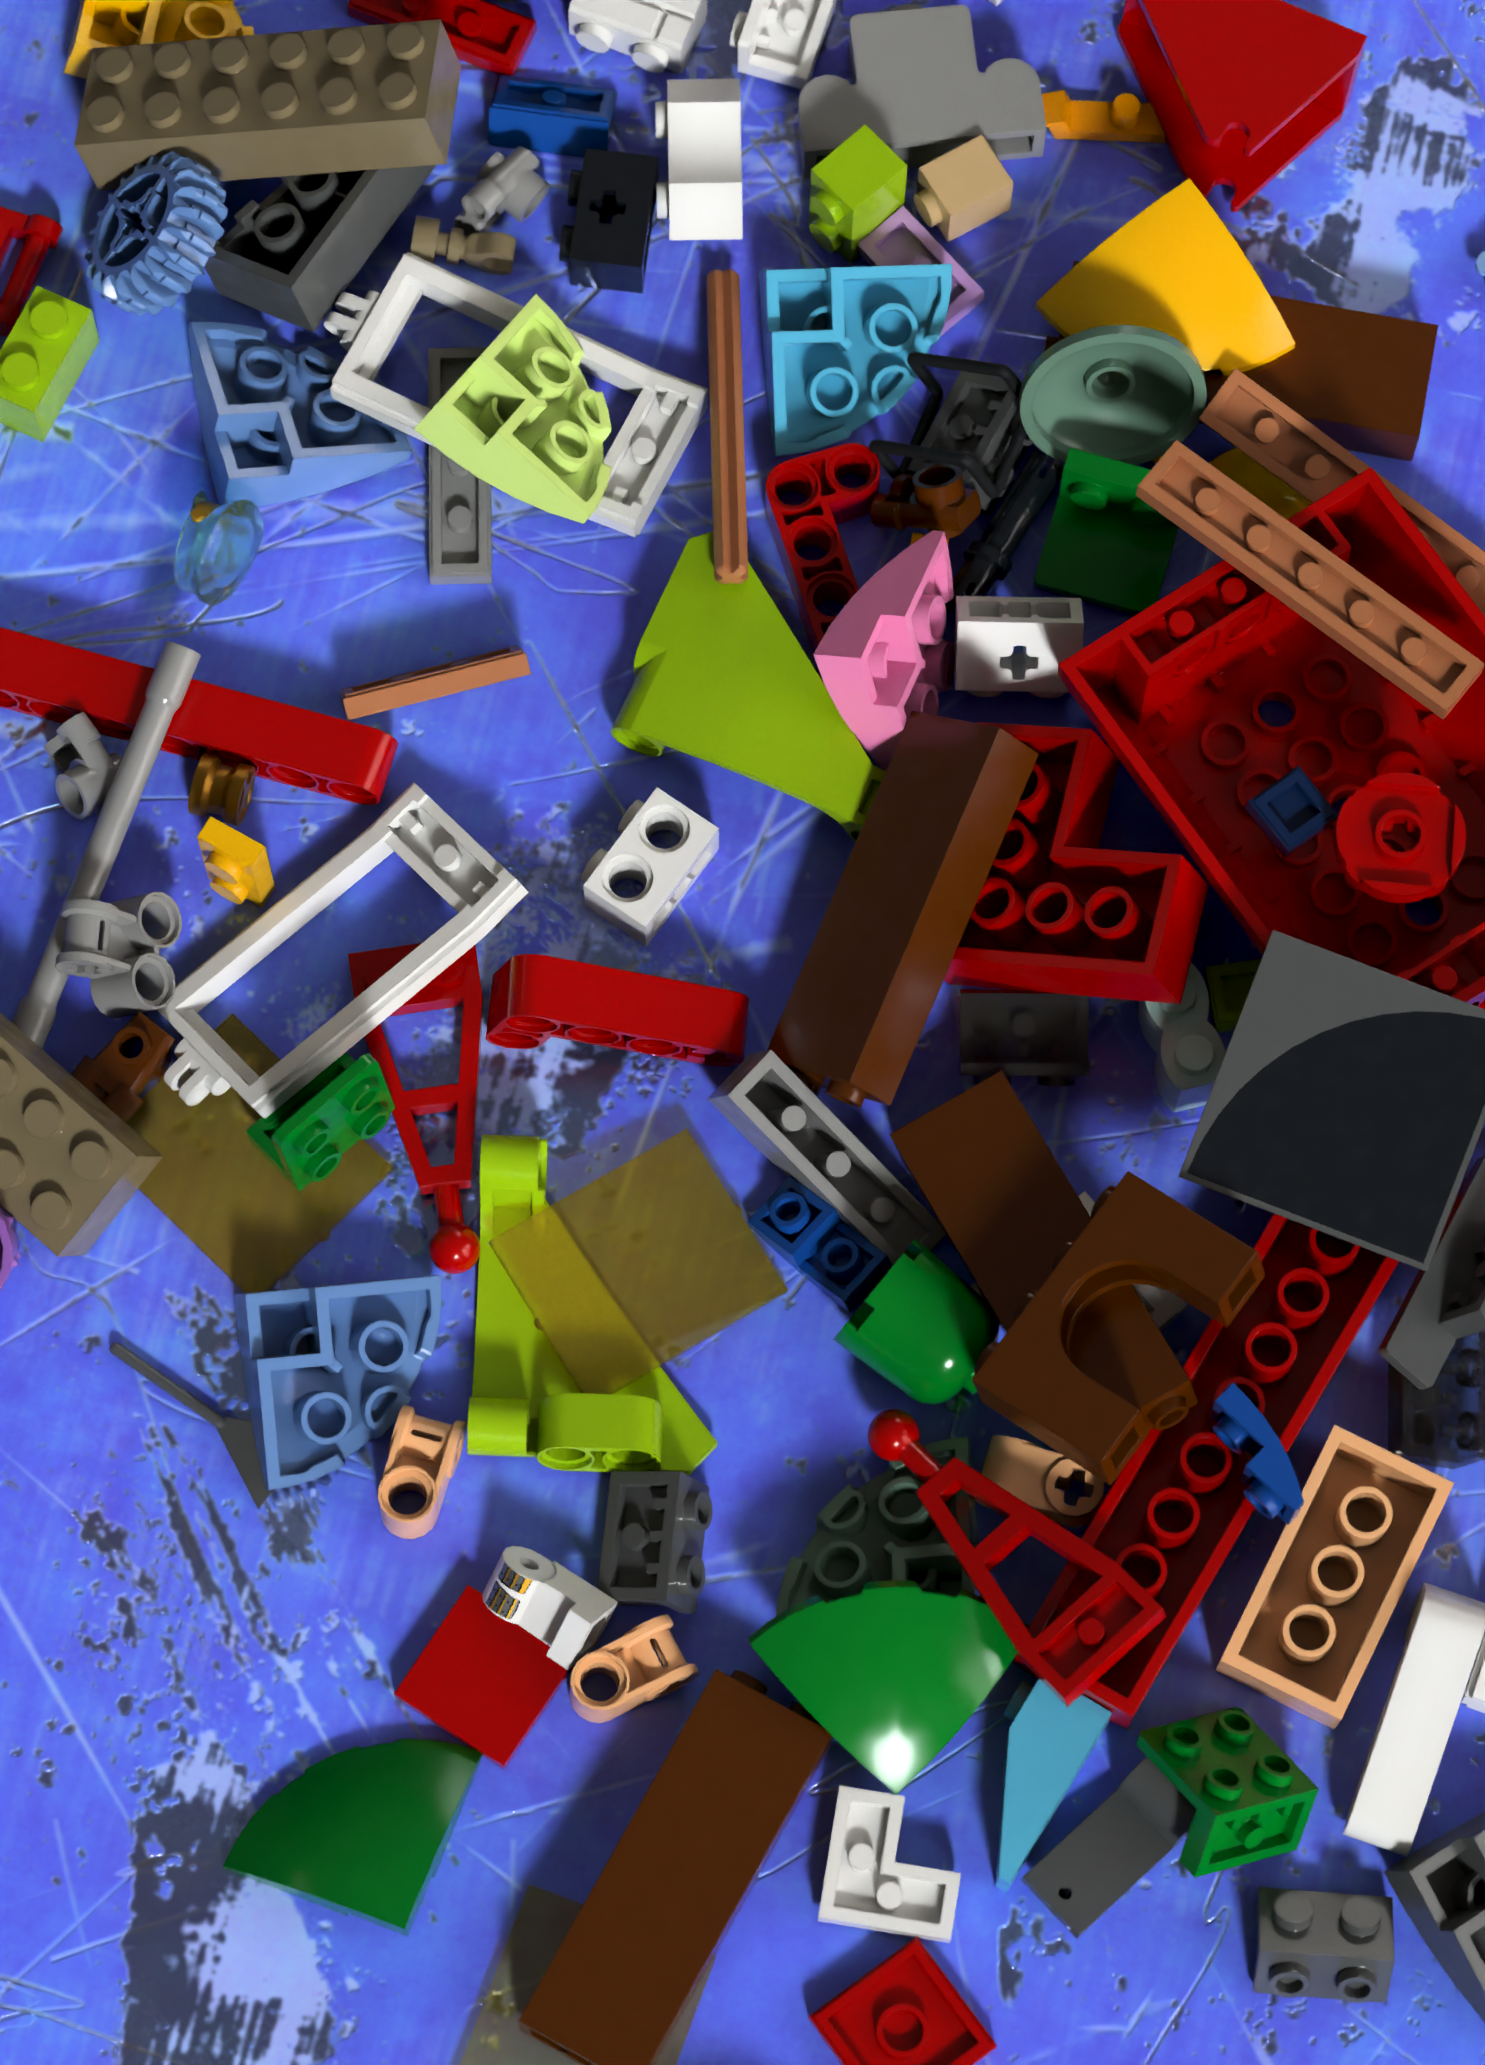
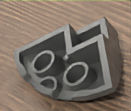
(1446, 1902)

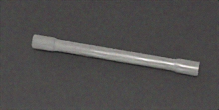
(162, 699)

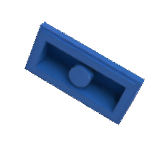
(550, 116)

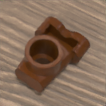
(927, 500)
(121, 1079)

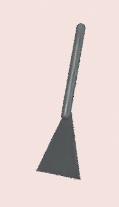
(235, 1433)

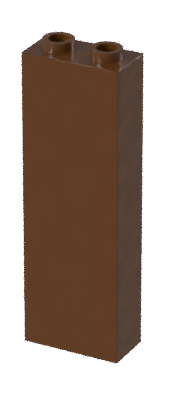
(1348, 375)
(901, 907)
(1007, 1219)
(677, 1876)

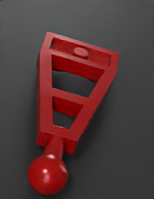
(453, 1245)
(1090, 1631)

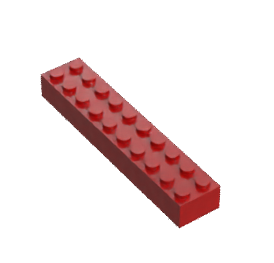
(1181, 1491)

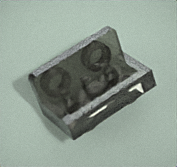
(1023, 1035)
(1445, 1421)

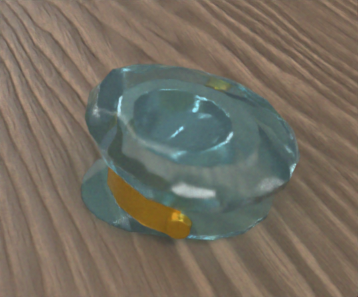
(217, 548)

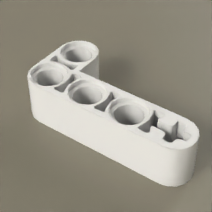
(1416, 1719)

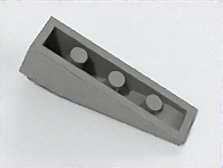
(822, 1154)

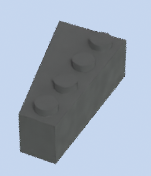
(309, 240)

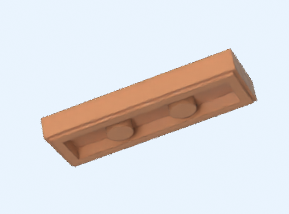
(434, 682)

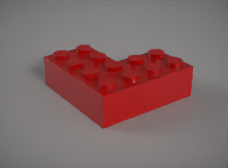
(1071, 913)

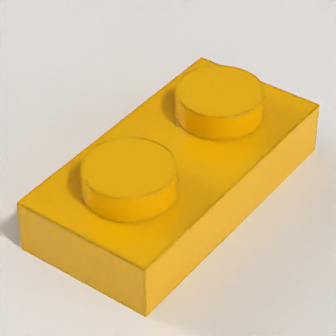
(235, 864)

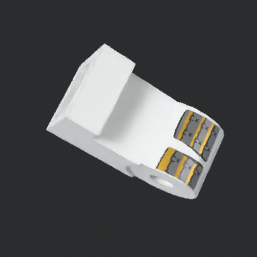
(548, 1603)

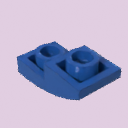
(819, 1244)
(1269, 1474)

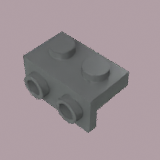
(1323, 1945)

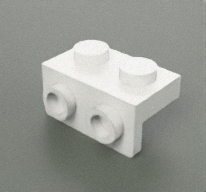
(781, 39)

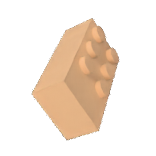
(1335, 1577)

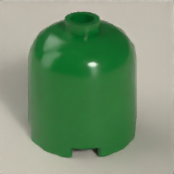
(921, 1328)

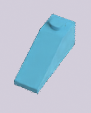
(1040, 1763)

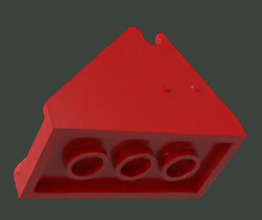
(1239, 84)

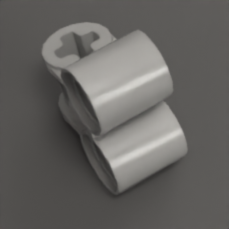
(120, 950)

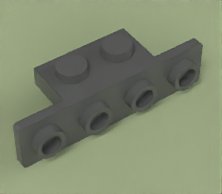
(1448, 1297)

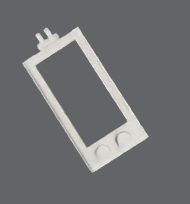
(643, 450)
(439, 854)

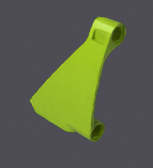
(738, 691)
(520, 1388)

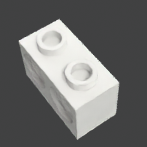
(663, 872)

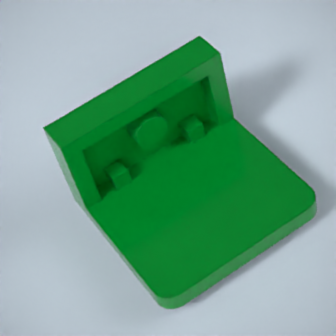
(324, 1120)

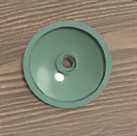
(1113, 394)

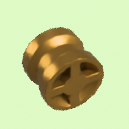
(221, 789)

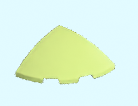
(528, 418)

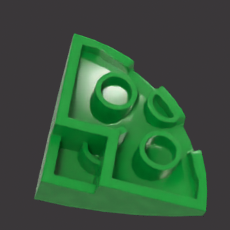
(888, 1669)
(361, 1829)

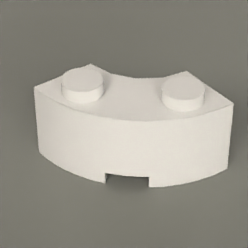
(703, 159)

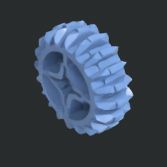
(156, 234)

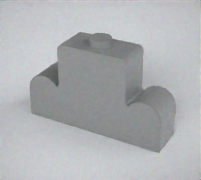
(922, 91)

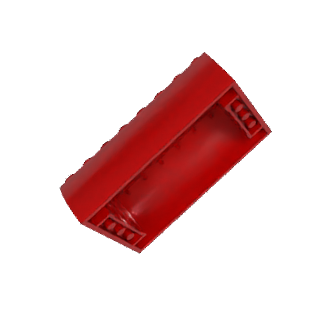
(1181, 714)

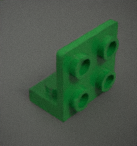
(1104, 537)
(1241, 1783)

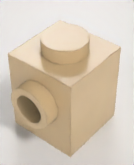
(963, 189)

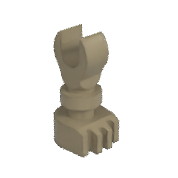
(487, 251)

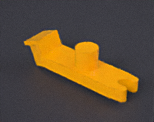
(1102, 121)

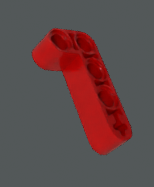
(816, 525)
(615, 1009)

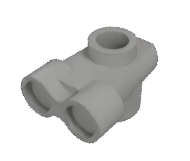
(502, 186)
(85, 766)

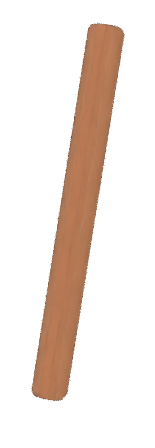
(727, 427)

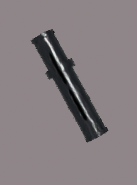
(990, 556)

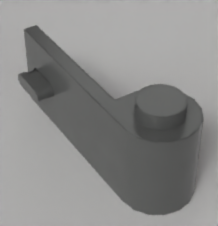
(1112, 1848)

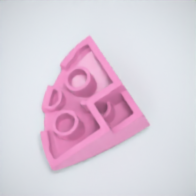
(889, 649)

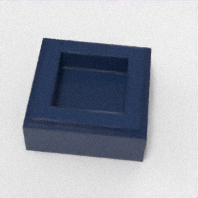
(1291, 811)

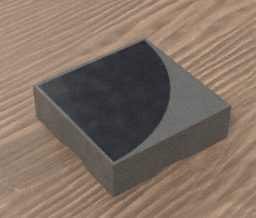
(1345, 1102)

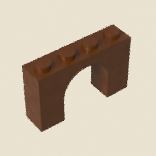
(1131, 1240)

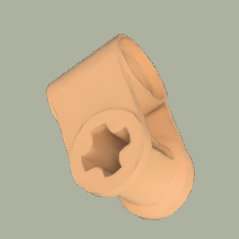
(421, 1460)
(1038, 1476)
(634, 1669)

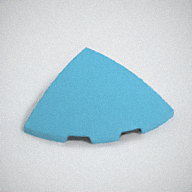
(842, 345)

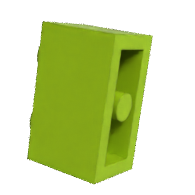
(855, 192)
(43, 361)

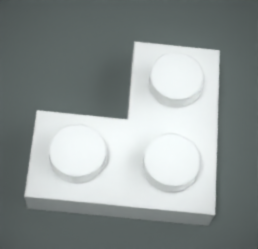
(867, 1885)

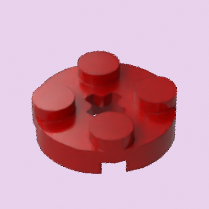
(1392, 875)

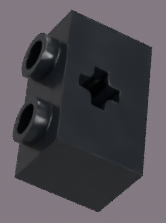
(613, 253)

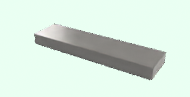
(457, 499)

